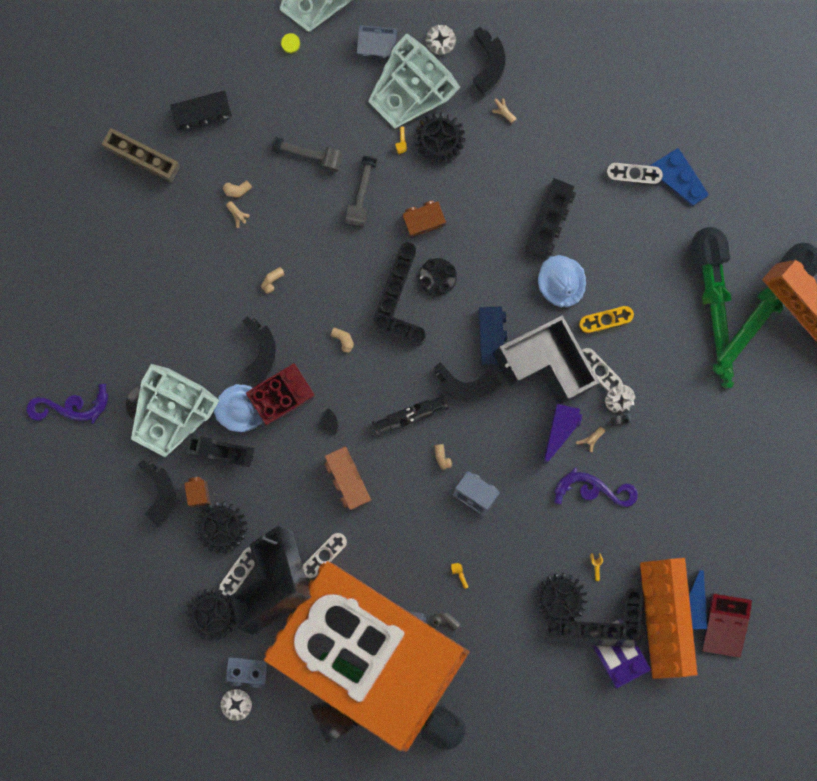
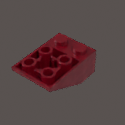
(275, 402)
(726, 625)

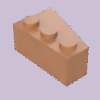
(347, 479)

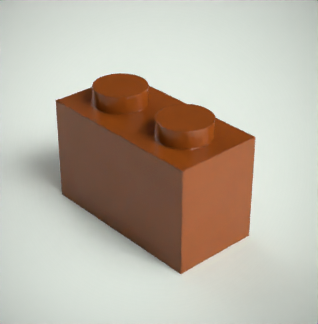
(424, 218)
(197, 492)

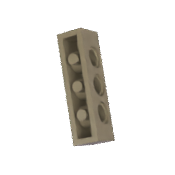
(140, 155)

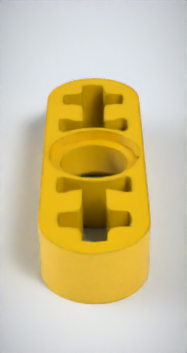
(593, 328)

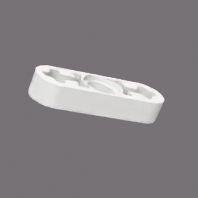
(649, 170)
(614, 377)
(323, 547)
(247, 571)

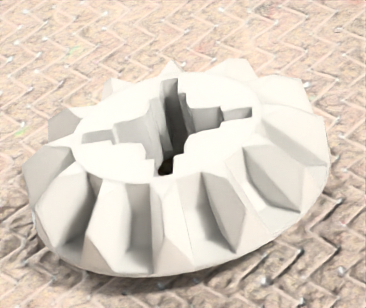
(435, 46)
(614, 395)
(245, 706)

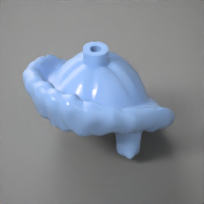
(562, 281)
(236, 409)

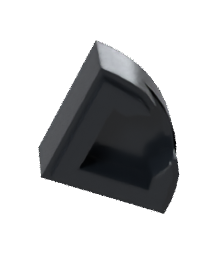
(623, 419)
(329, 421)

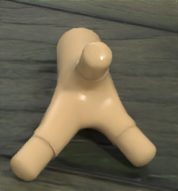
(503, 110)
(238, 215)
(592, 438)

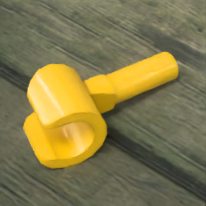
(401, 147)
(596, 563)
(457, 569)

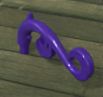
(92, 414)
(597, 485)

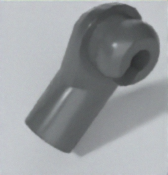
(445, 619)

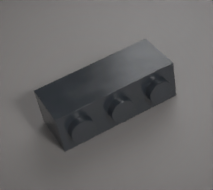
(201, 111)

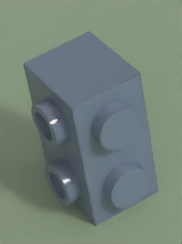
(376, 41)
(476, 493)
(247, 671)

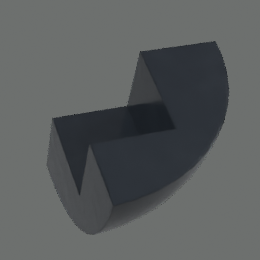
(331, 721)

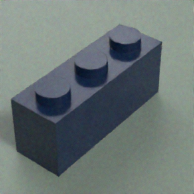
(491, 333)

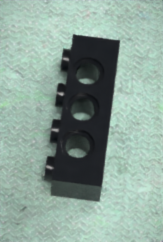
(557, 189)

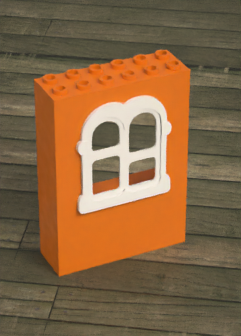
(401, 679)

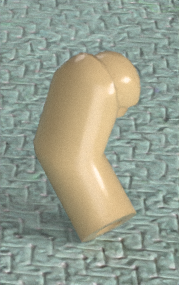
(236, 191)
(270, 278)
(345, 339)

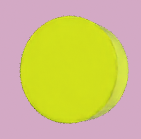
(290, 43)

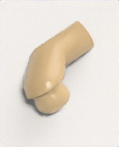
(440, 457)

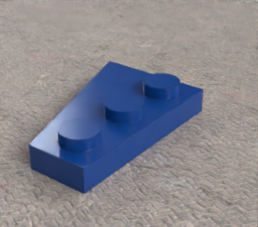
(680, 177)

